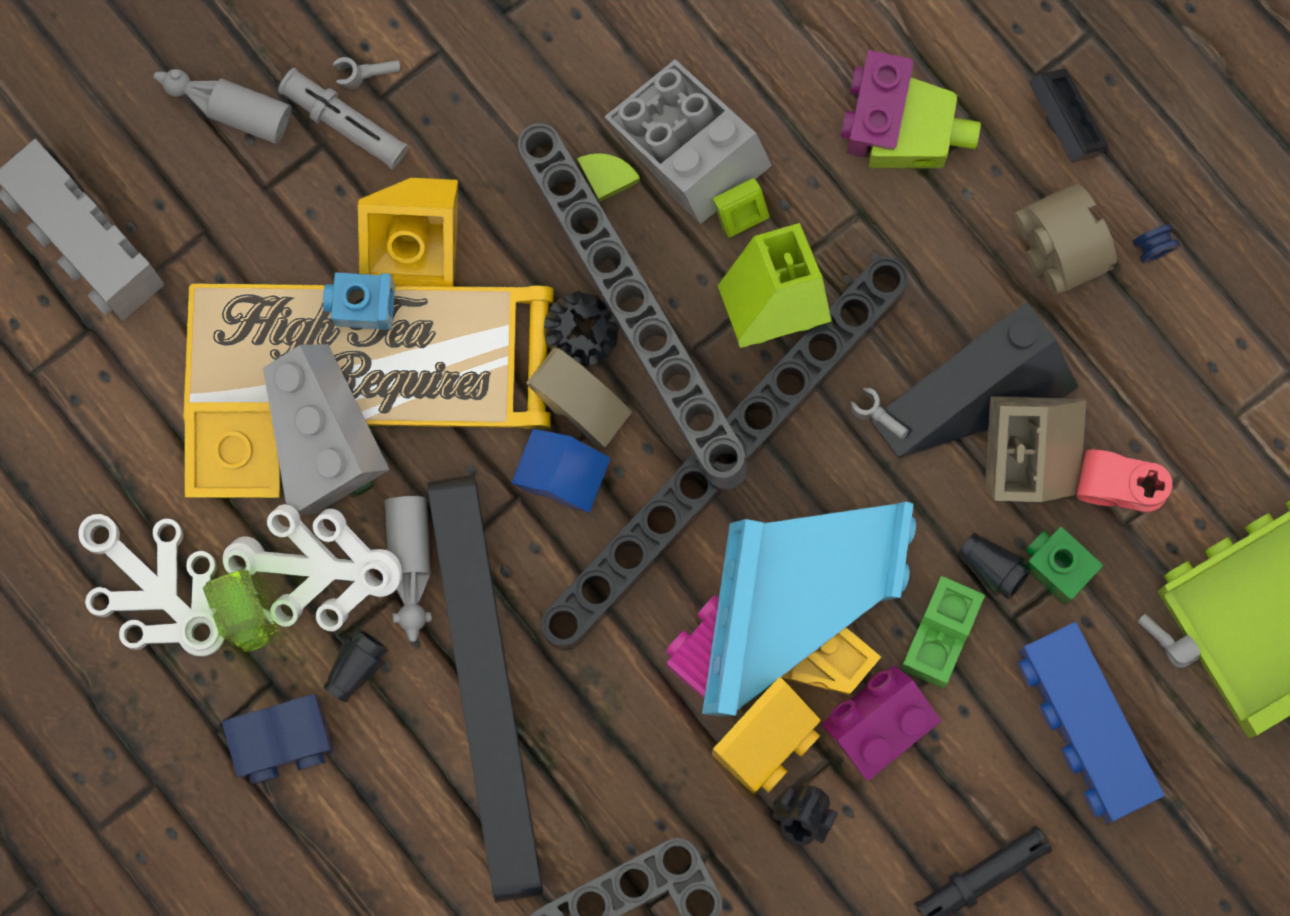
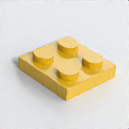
(231, 450)

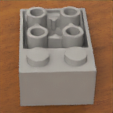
(688, 139)

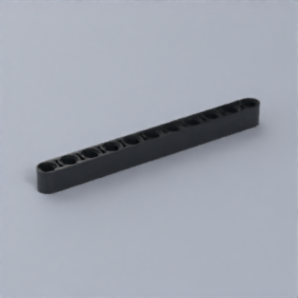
(764, 396)

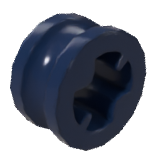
(1156, 243)

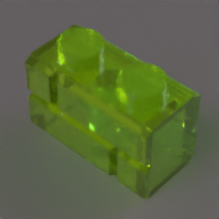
(240, 610)

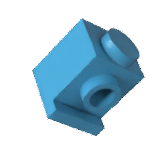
(372, 312)

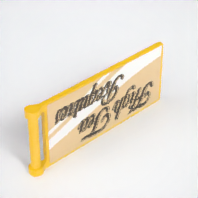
(436, 368)

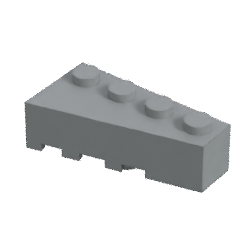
(78, 230)

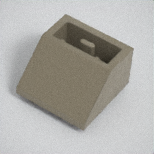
(1034, 448)

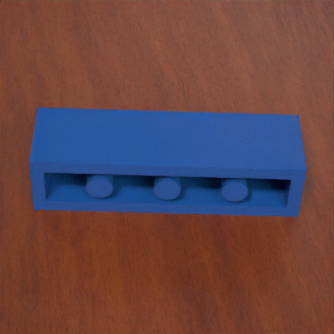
(1090, 723)

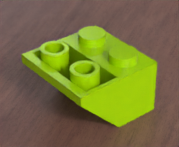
(774, 288)

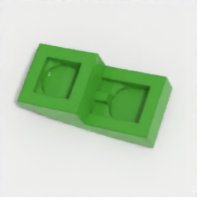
(942, 632)

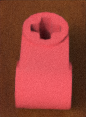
(1113, 481)

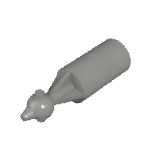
(231, 104)
(409, 541)

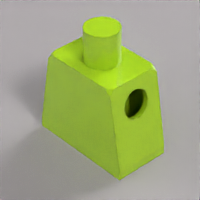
(927, 130)

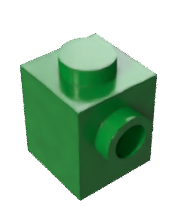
(1061, 564)

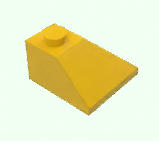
(410, 232)

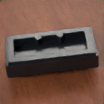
(1068, 115)

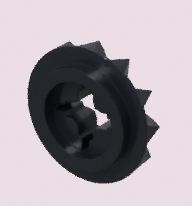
(560, 323)

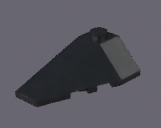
(954, 401)

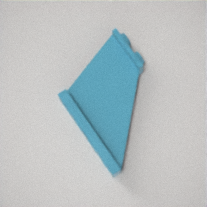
(795, 589)

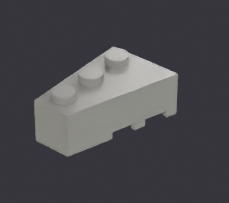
(318, 430)

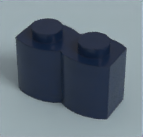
(277, 738)

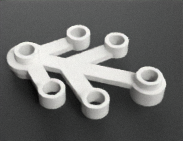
(317, 564)
(158, 592)

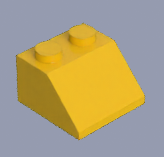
(767, 737)

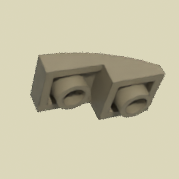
(579, 396)

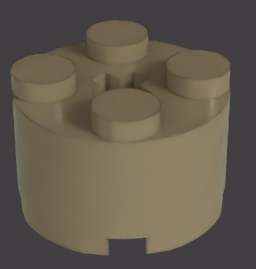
(1066, 239)

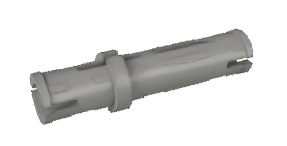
(328, 108)

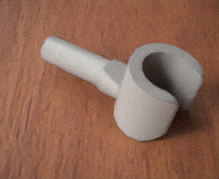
(362, 71)
(878, 414)
(1179, 653)

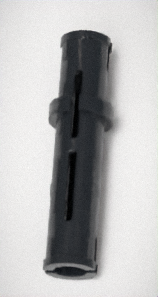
(966, 887)

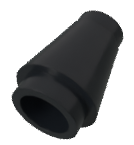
(996, 566)
(355, 664)

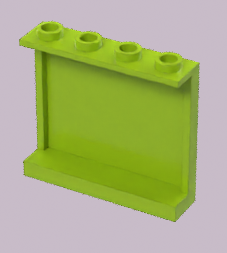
(1241, 619)

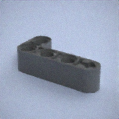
(659, 883)

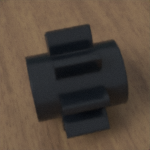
(805, 815)

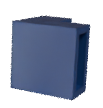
(561, 469)

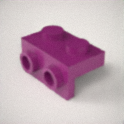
(880, 102)
(881, 721)

